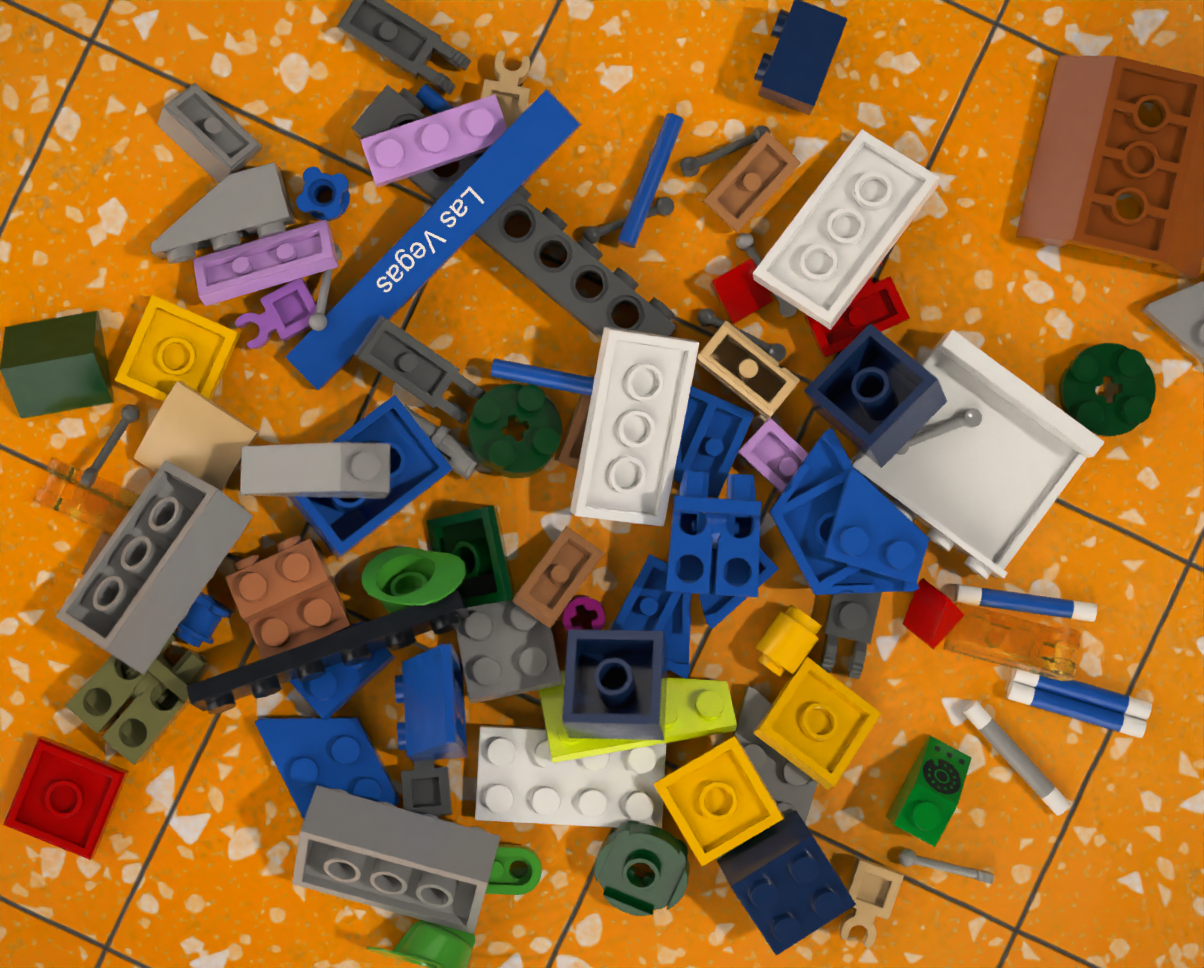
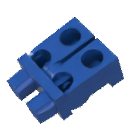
(717, 524)

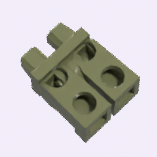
(157, 702)

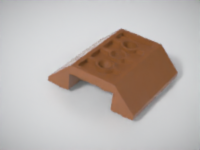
(1100, 149)

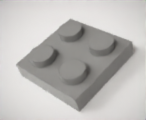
(506, 652)

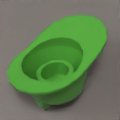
(412, 577)
(432, 946)

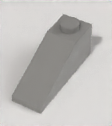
(316, 470)

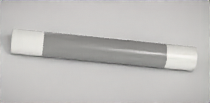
(1016, 758)

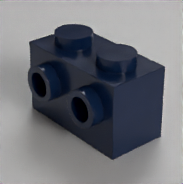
(801, 57)

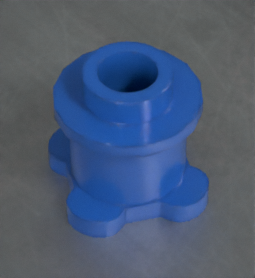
(315, 184)
(202, 620)

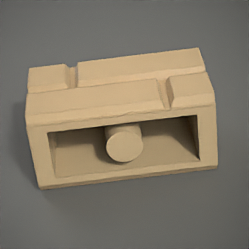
(746, 370)

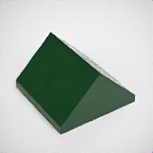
(56, 365)
(480, 544)

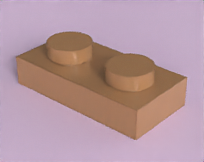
(751, 181)
(557, 577)

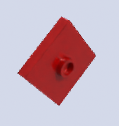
(66, 797)

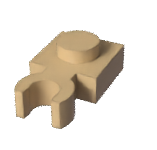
(511, 97)
(874, 892)

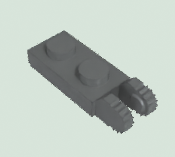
(400, 40)
(415, 367)
(851, 618)

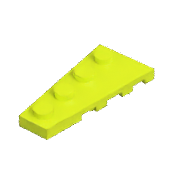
(692, 711)

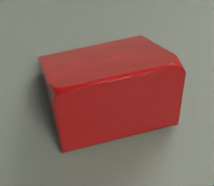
(739, 292)
(931, 614)

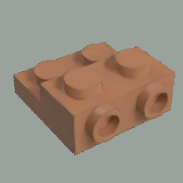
(288, 597)

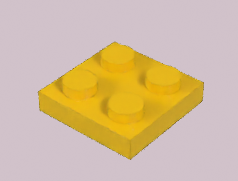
(176, 347)
(817, 723)
(718, 800)

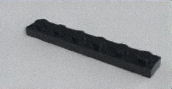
(311, 659)

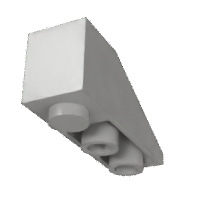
(235, 208)

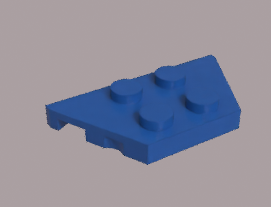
(805, 519)
(327, 755)

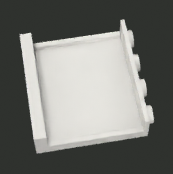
(988, 481)

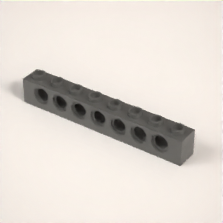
(524, 253)

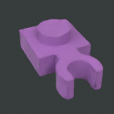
(286, 312)

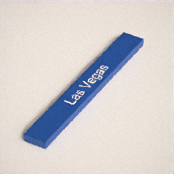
(435, 237)

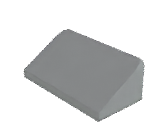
(207, 133)

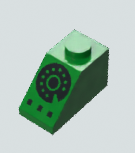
(930, 791)

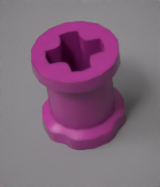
(590, 604)

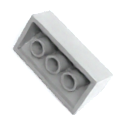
(154, 566)
(394, 859)

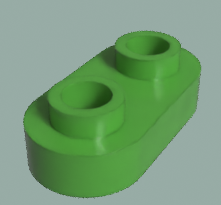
(504, 881)

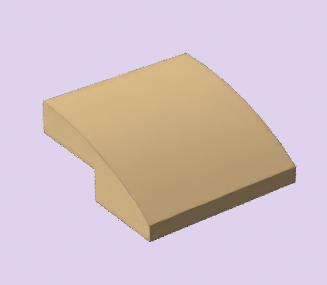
(196, 437)

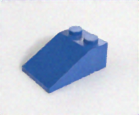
(413, 470)
(432, 705)

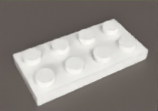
(846, 229)
(634, 426)
(600, 790)

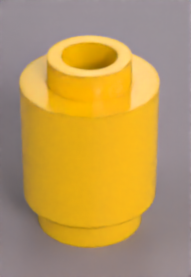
(788, 641)

